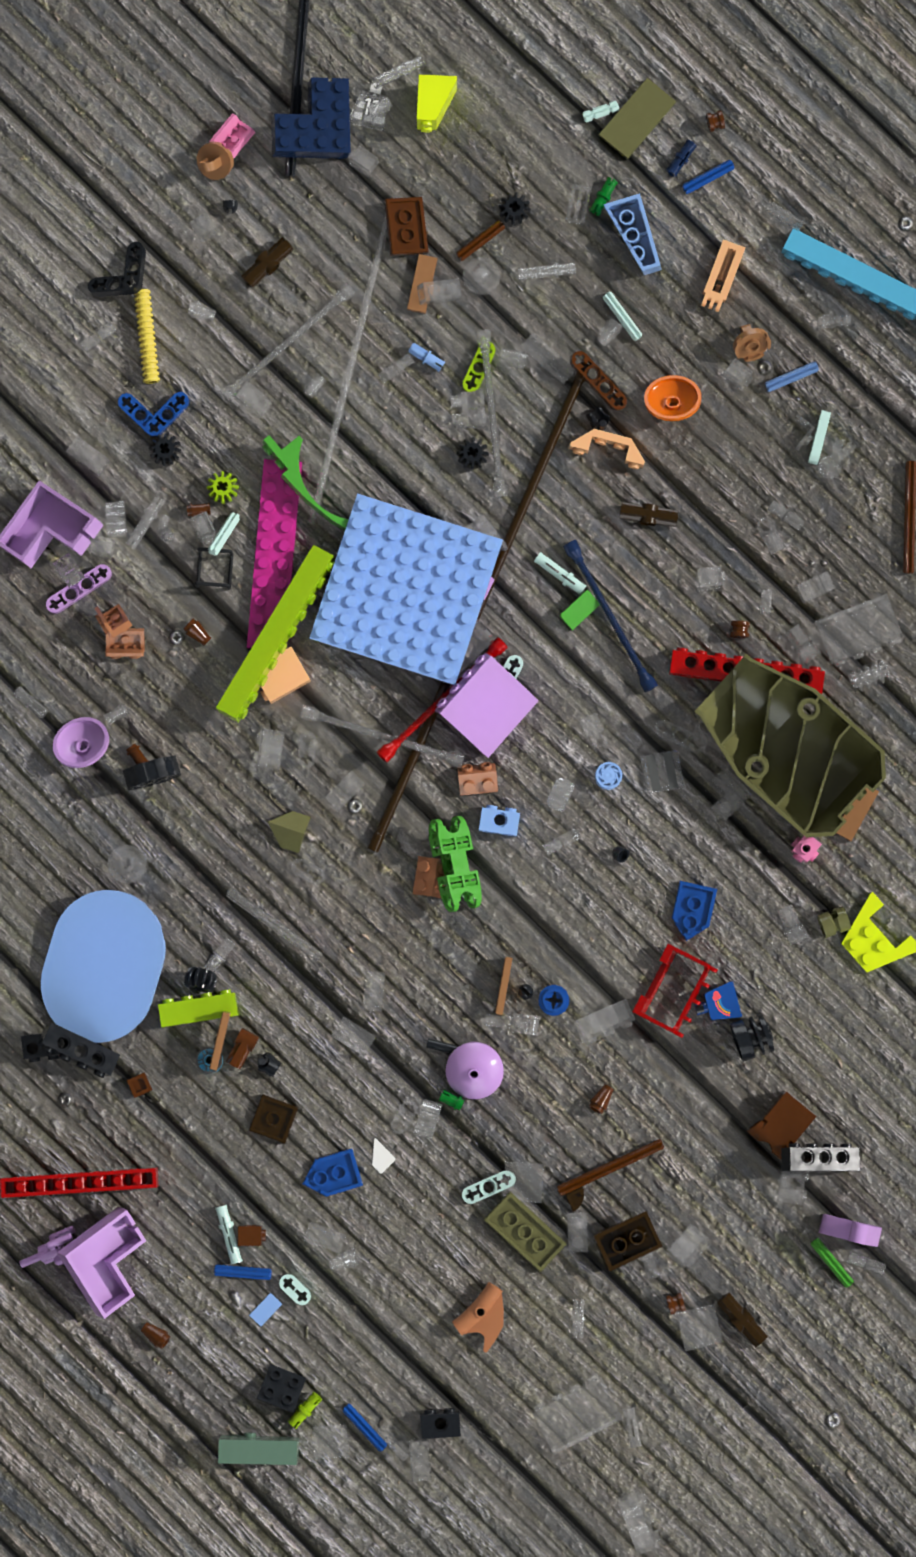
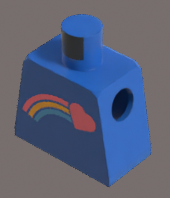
(720, 1003)

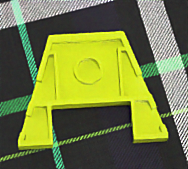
(869, 944)

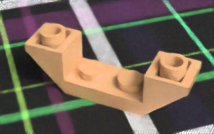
(582, 444)

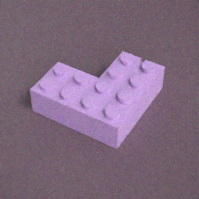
(44, 517)
(94, 1258)

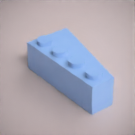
(633, 226)

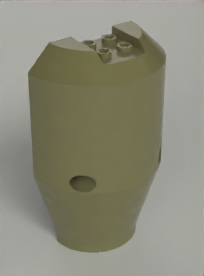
(808, 762)

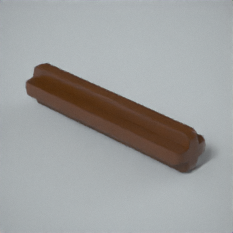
(480, 240)

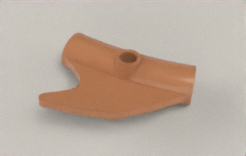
(489, 1322)

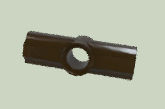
(267, 262)
(648, 514)
(742, 1319)

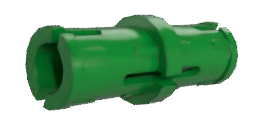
(603, 196)

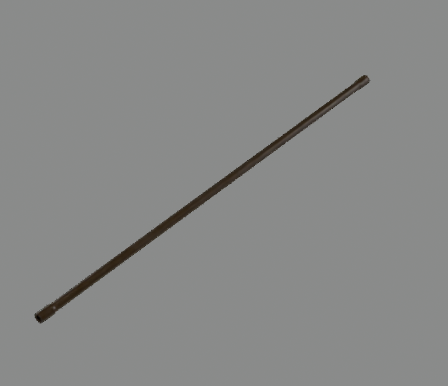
(379, 834)

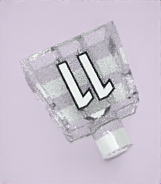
(360, 114)

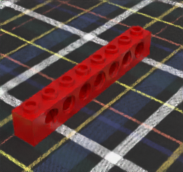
(678, 667)
(79, 1182)

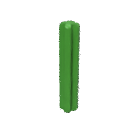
(832, 1263)

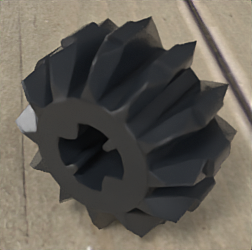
(521, 211)
(172, 446)
(470, 459)
(200, 979)

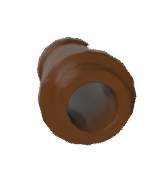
(193, 510)
(136, 754)

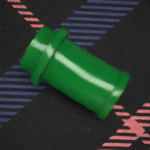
(451, 1100)

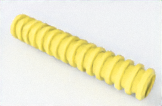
(146, 336)

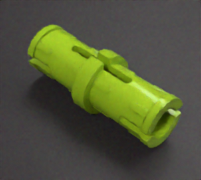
(304, 1410)

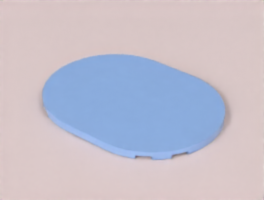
(103, 965)

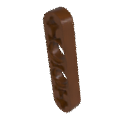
(600, 378)

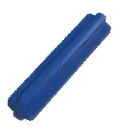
(708, 176)
(243, 1272)
(364, 1427)

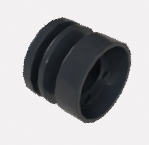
(752, 1037)

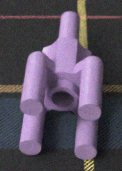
(48, 1252)

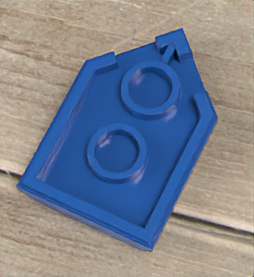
(693, 908)
(334, 1174)

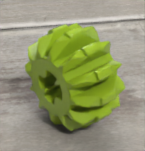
(225, 481)

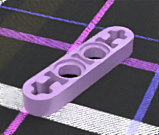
(80, 591)

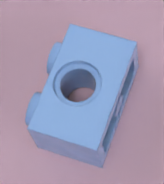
(488, 825)

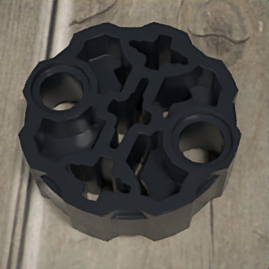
(151, 773)

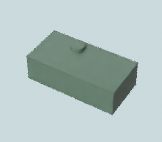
(258, 1449)

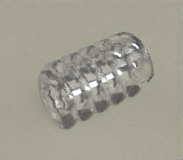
(869, 675)

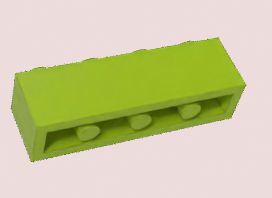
(198, 1009)

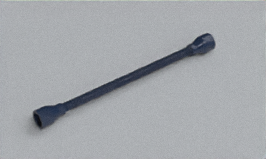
(574, 552)

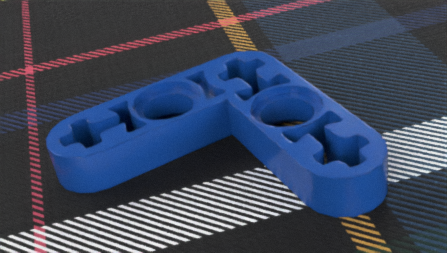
(150, 419)

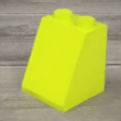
(434, 97)

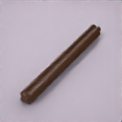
(909, 517)
(610, 1167)

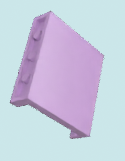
(486, 704)

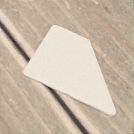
(381, 1157)

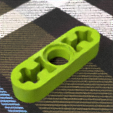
(468, 377)

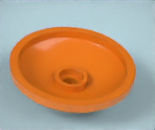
(672, 398)

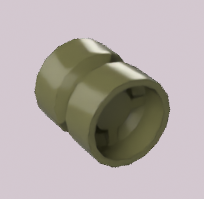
(834, 922)

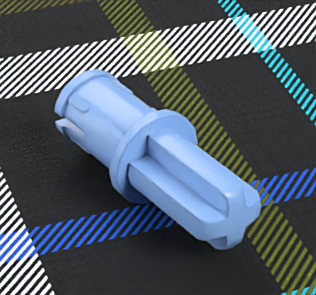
(426, 356)

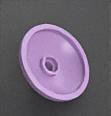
(80, 735)
(478, 1058)

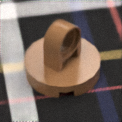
(214, 160)
(751, 343)

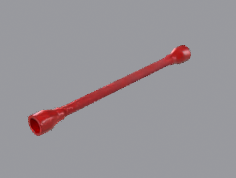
(388, 750)

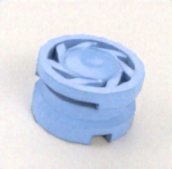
(608, 775)

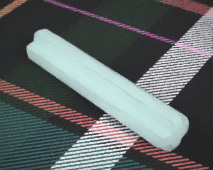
(622, 316)
(223, 533)

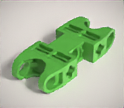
(455, 863)

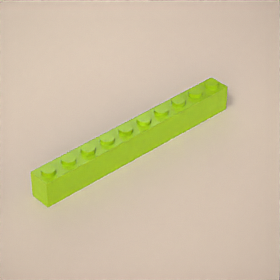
(276, 634)

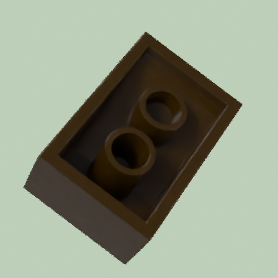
(626, 1241)

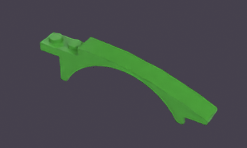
(289, 461)

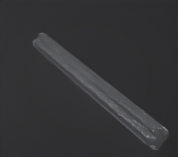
(274, 924)

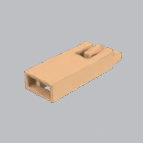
(724, 271)

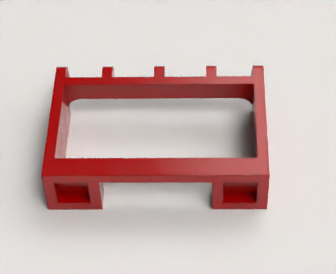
(666, 959)

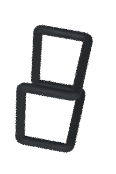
(198, 583)

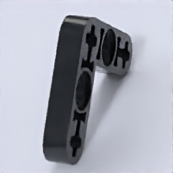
(123, 280)

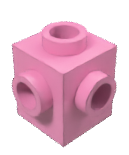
(812, 846)

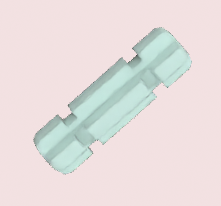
(600, 111)

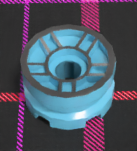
(201, 1062)

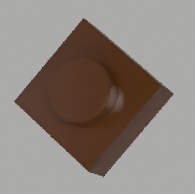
(139, 1085)

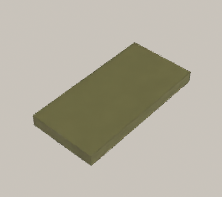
(637, 118)
(525, 1231)

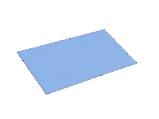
(265, 1309)

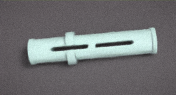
(541, 560)
(226, 1226)

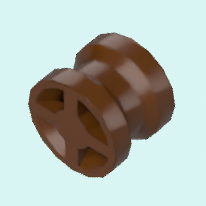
(715, 121)
(740, 629)
(675, 1303)

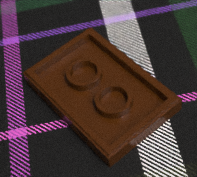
(406, 226)

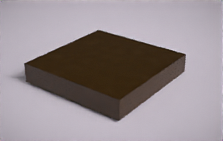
(273, 1118)

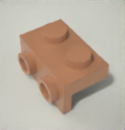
(113, 620)
(126, 644)
(477, 778)
(426, 877)

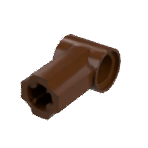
(243, 1045)

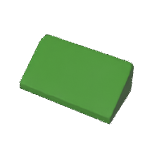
(579, 610)

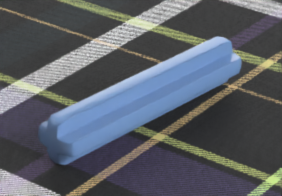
(791, 376)

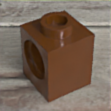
(251, 1235)

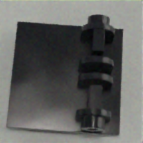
(281, 1388)

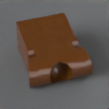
(782, 1123)

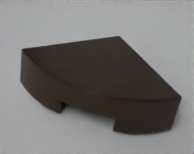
(575, 1198)

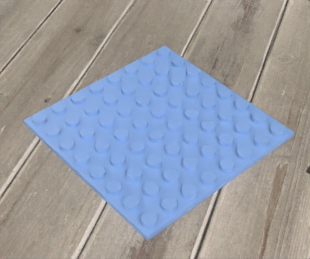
(406, 589)

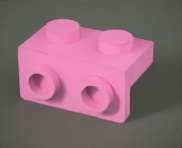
(233, 134)

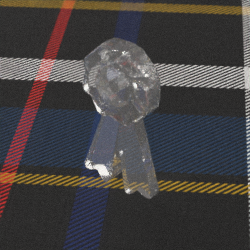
(830, 466)

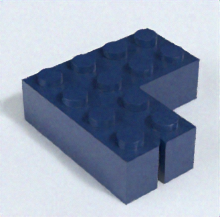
(320, 132)

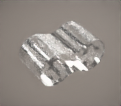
(116, 519)
(815, 587)
(427, 1119)

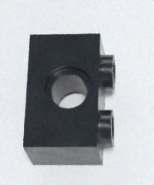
(430, 1430)

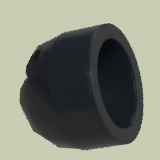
(230, 204)
(620, 854)
(522, 995)

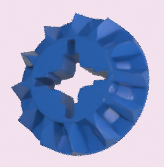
(561, 994)

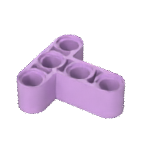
(850, 1230)

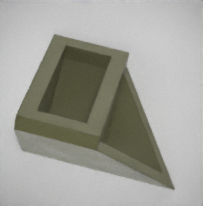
(290, 830)

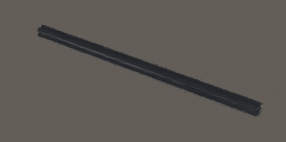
(298, 71)

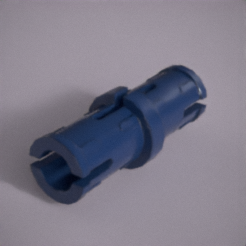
(681, 158)

